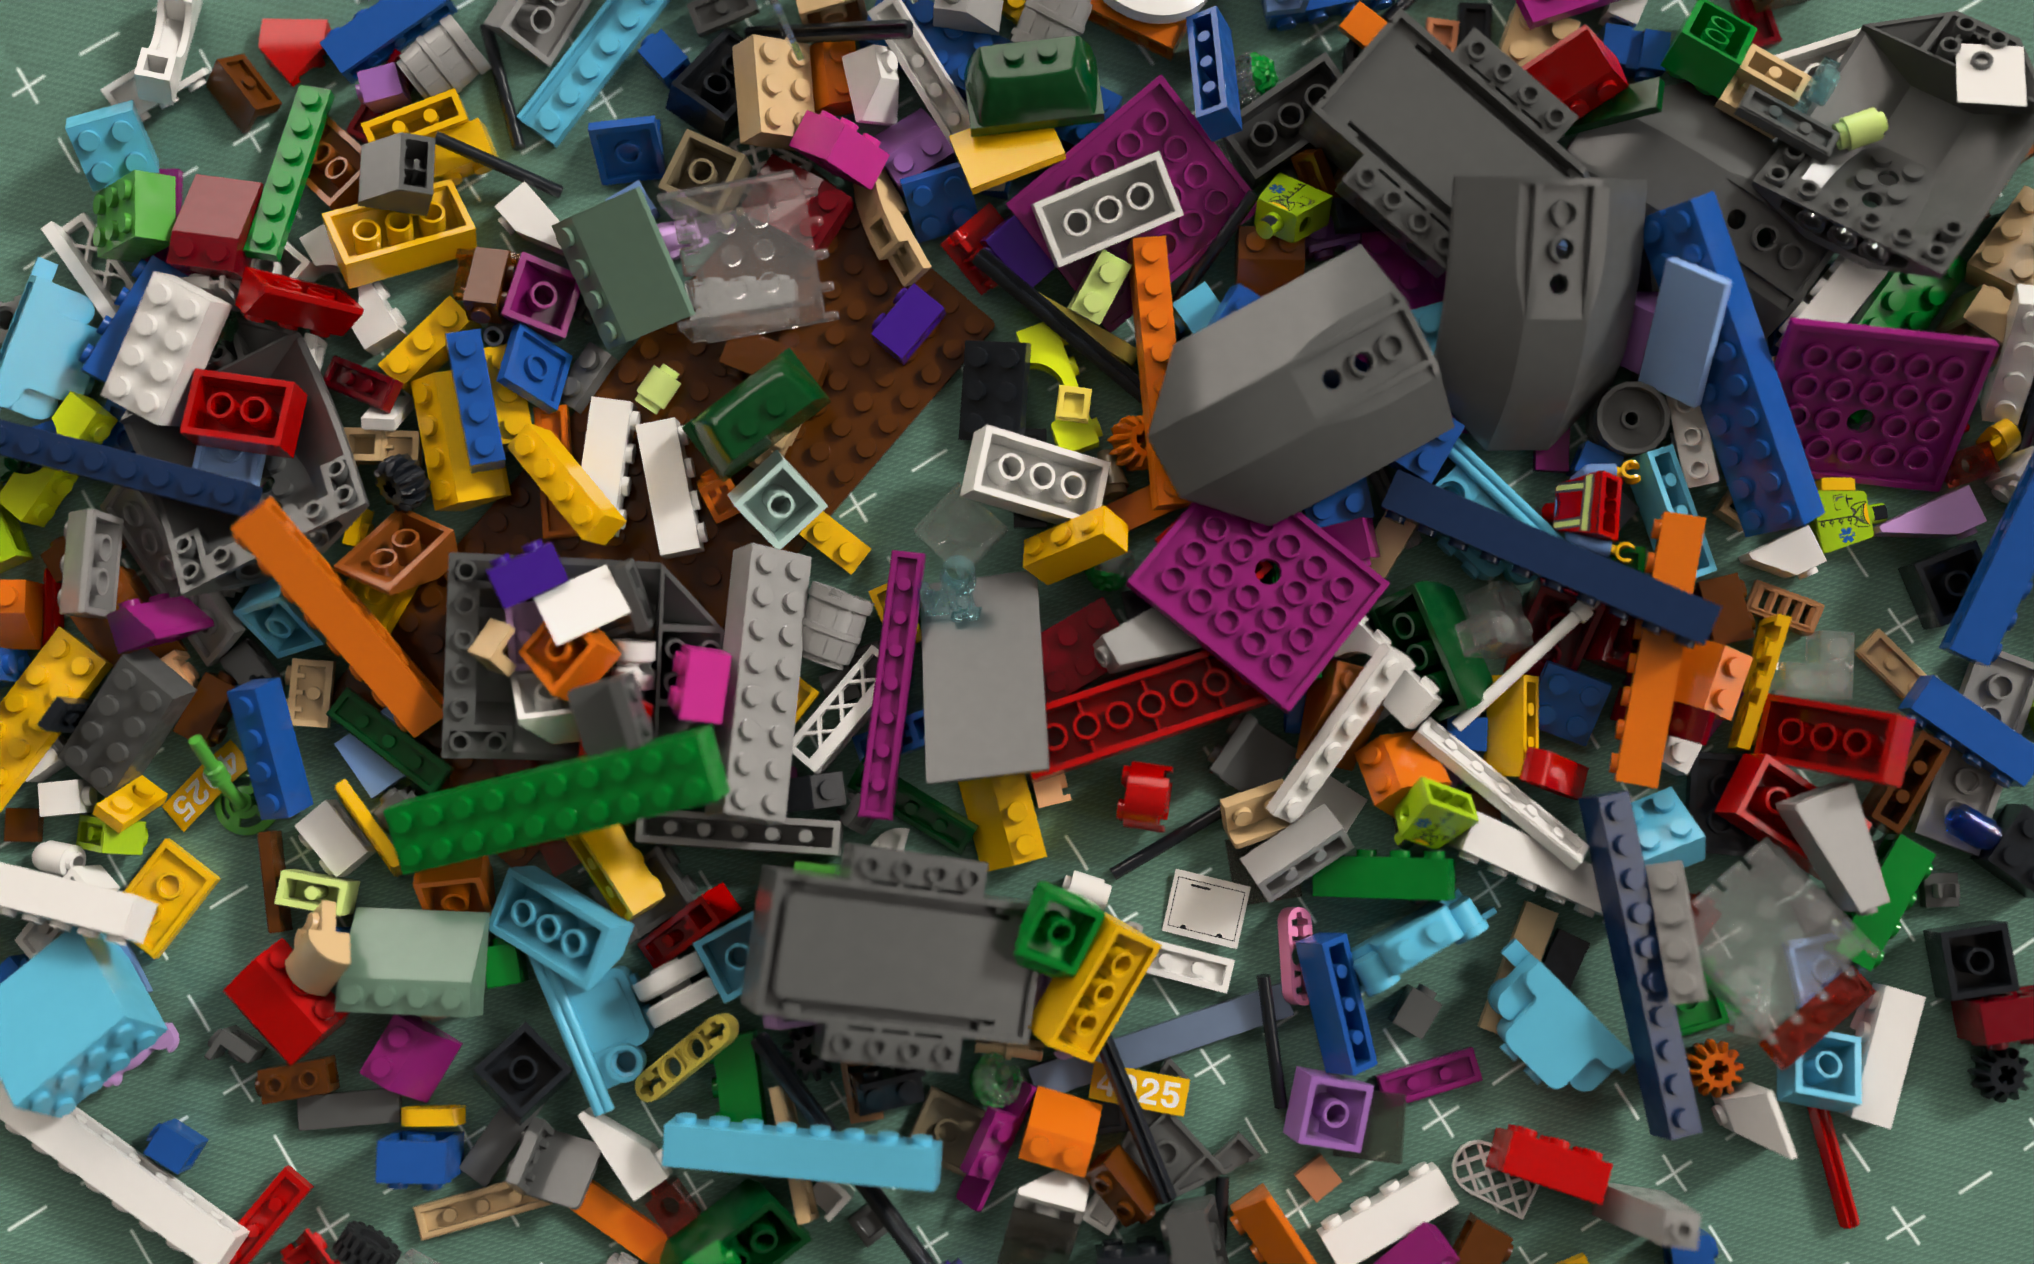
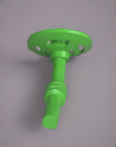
(240, 797)

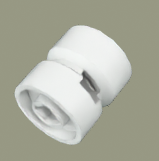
(637, 658)

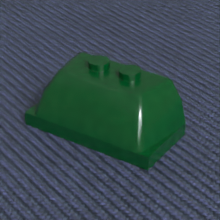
(1032, 86)
(756, 414)
(1422, 626)
(741, 1220)

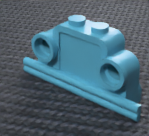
(45, 346)
(1480, 484)
(1416, 938)
(1552, 1027)
(599, 1029)

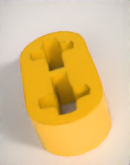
(2003, 438)
(433, 1115)

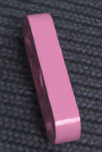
(1286, 946)

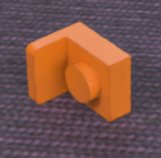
(715, 495)

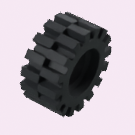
(365, 1246)

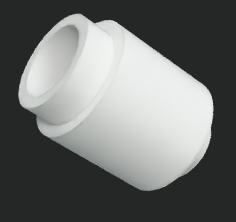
(57, 857)
(1088, 887)

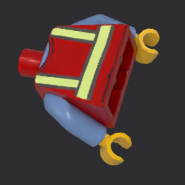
(1589, 507)

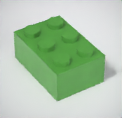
(135, 216)

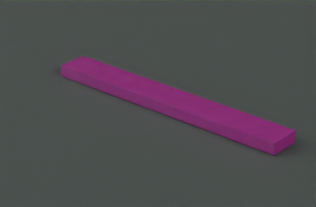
(892, 686)

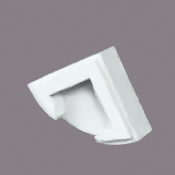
(893, 838)

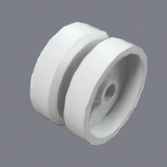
(675, 988)

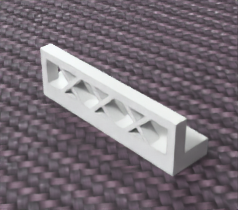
(81, 266)
(848, 725)

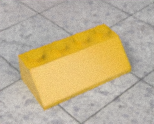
(387, 243)
(445, 450)
(1006, 820)
(1083, 1009)

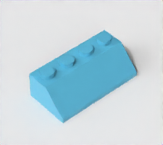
(558, 925)

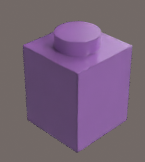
(383, 88)

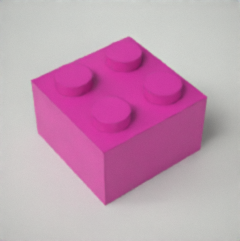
(840, 148)
(699, 683)

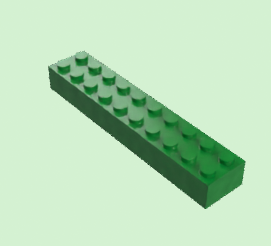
(557, 800)

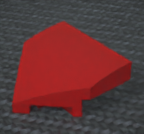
(293, 45)

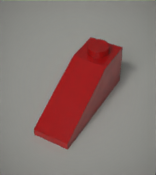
(689, 925)

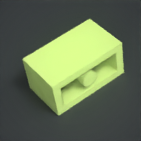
(1099, 286)
(307, 889)

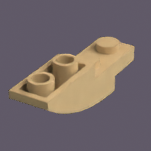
(888, 233)
(374, 446)

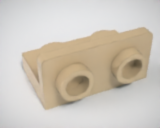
(310, 691)
(1246, 817)

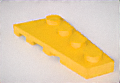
(1765, 653)

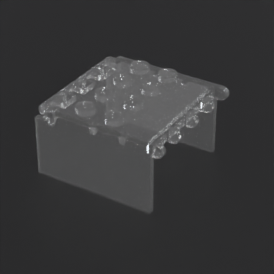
(749, 257)
(1771, 939)

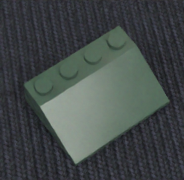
(623, 268)
(415, 963)

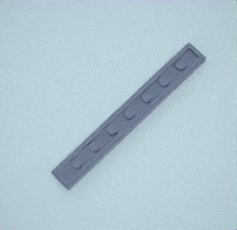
(1166, 1039)

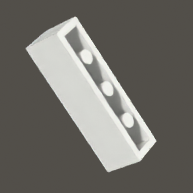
(610, 448)
(670, 488)
(1886, 1047)
(1387, 1215)

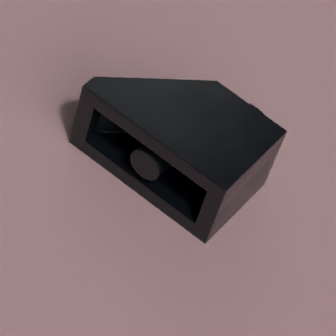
(816, 792)

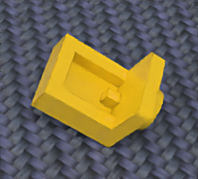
(359, 529)

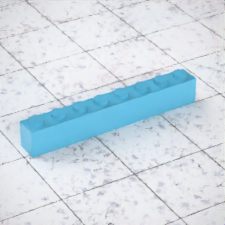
(802, 1152)

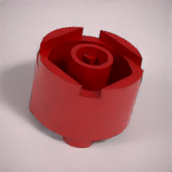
(1146, 796)

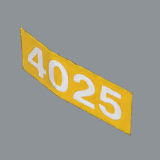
(197, 791)
(1153, 1090)

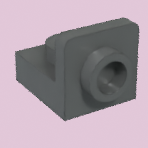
(240, 1044)

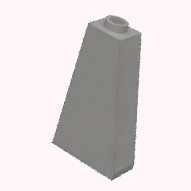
(1143, 642)
(1838, 845)
(1650, 1215)

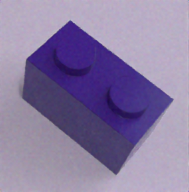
(1018, 250)
(907, 323)
(526, 573)

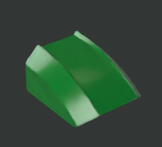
(1056, 931)

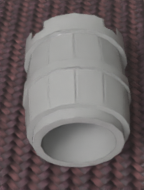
(1051, 19)
(442, 60)
(833, 625)

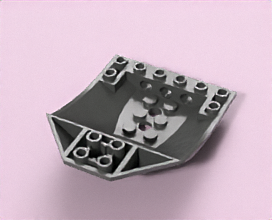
(1704, 150)
(1942, 152)
(1508, 348)
(1247, 405)
(315, 488)
(480, 703)

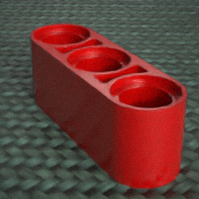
(1553, 773)

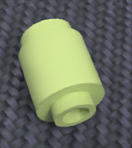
(1860, 129)
(658, 388)

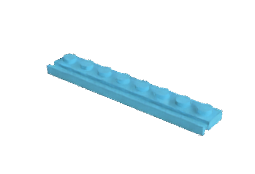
(588, 66)

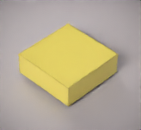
(1073, 404)

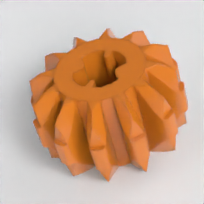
(1129, 443)
(1721, 1077)

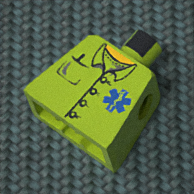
(1291, 209)
(1846, 519)
(1433, 815)

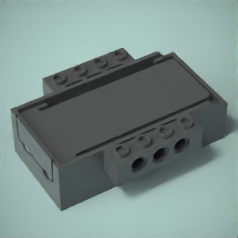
(1419, 116)
(890, 957)

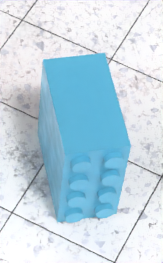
(72, 1023)

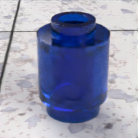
(1972, 827)

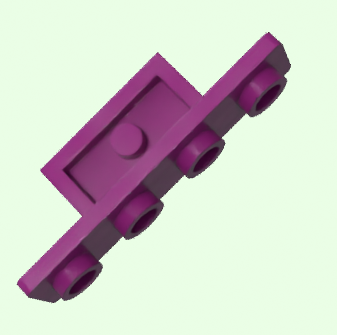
(991, 1147)

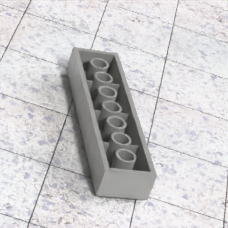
(763, 682)

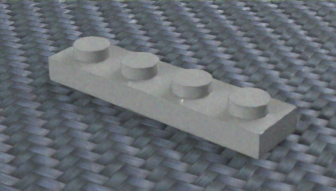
(1676, 932)

